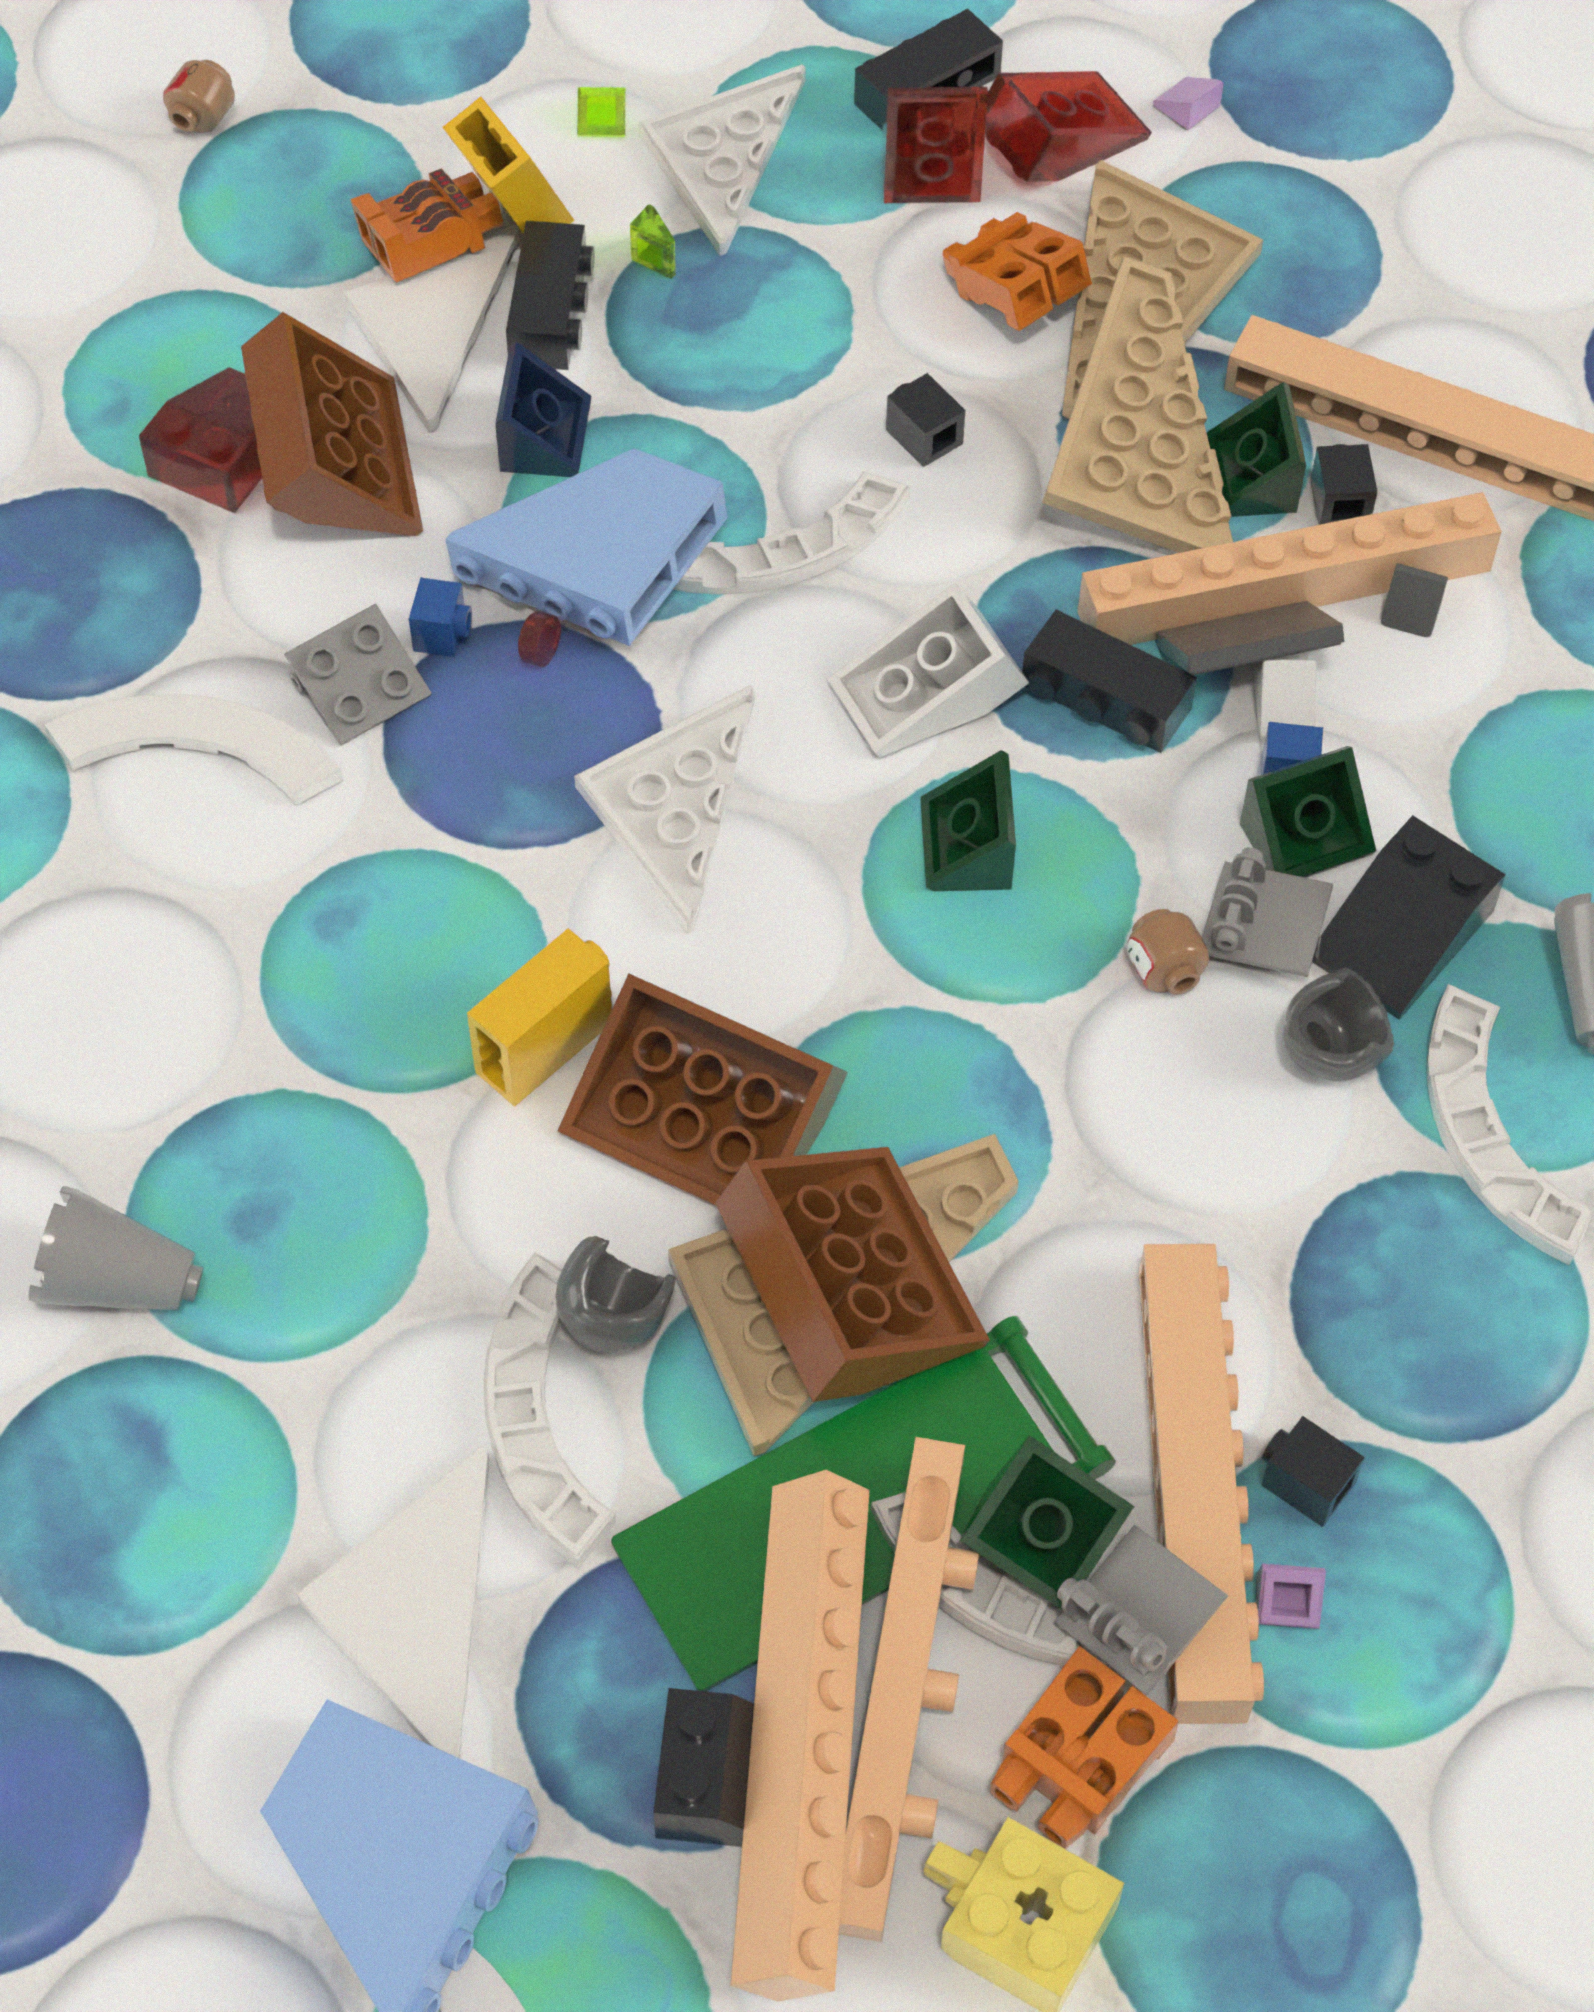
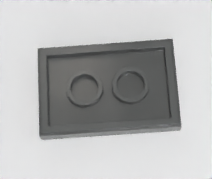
(1250, 637)

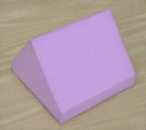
(1290, 1595)

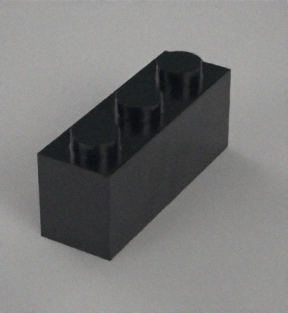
(950, 54)
(550, 291)
(1108, 681)

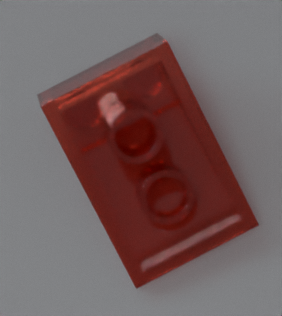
(1058, 122)
(934, 144)
(206, 442)

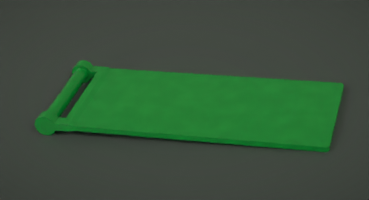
(707, 1553)

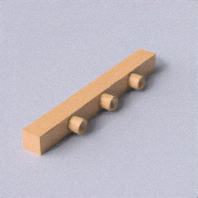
(902, 1687)

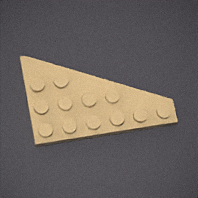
(1162, 231)
(1137, 427)
(958, 1198)

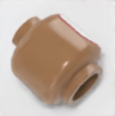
(1167, 950)

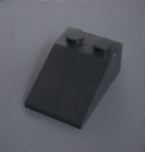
(1410, 914)

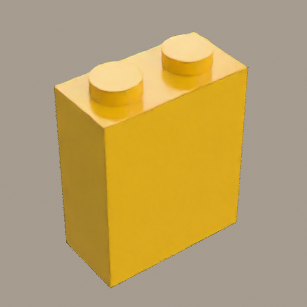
(505, 166)
(541, 1016)

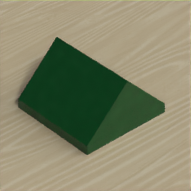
(1261, 456)
(1308, 814)
(971, 829)
(1045, 1520)

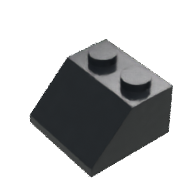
(703, 1768)

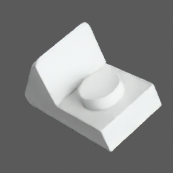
(1285, 691)

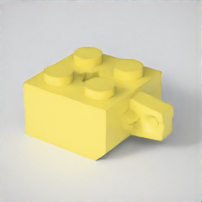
(1012, 1879)

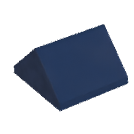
(539, 418)

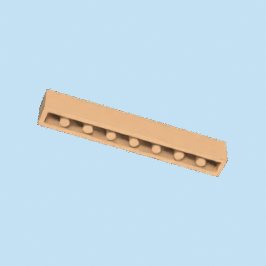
(1418, 415)
(1284, 568)
(1195, 1473)
(801, 1740)

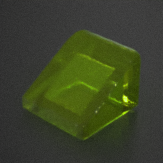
(601, 112)
(652, 242)

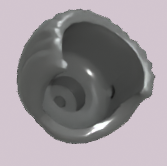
(1344, 1022)
(608, 1301)

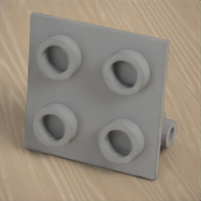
(357, 674)
(1265, 916)
(1138, 1609)

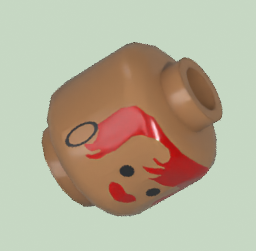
(199, 96)

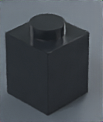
(925, 419)
(1343, 482)
(1310, 1469)

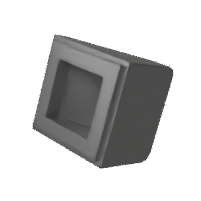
(1413, 600)

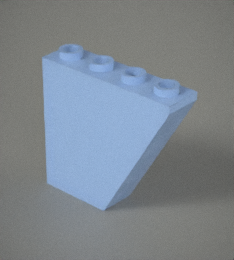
(596, 544)
(397, 1849)

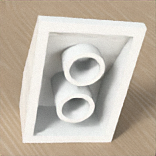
(928, 675)

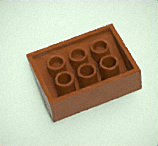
(328, 432)
(695, 1092)
(848, 1269)

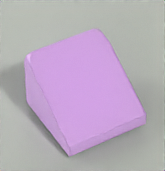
(1190, 100)

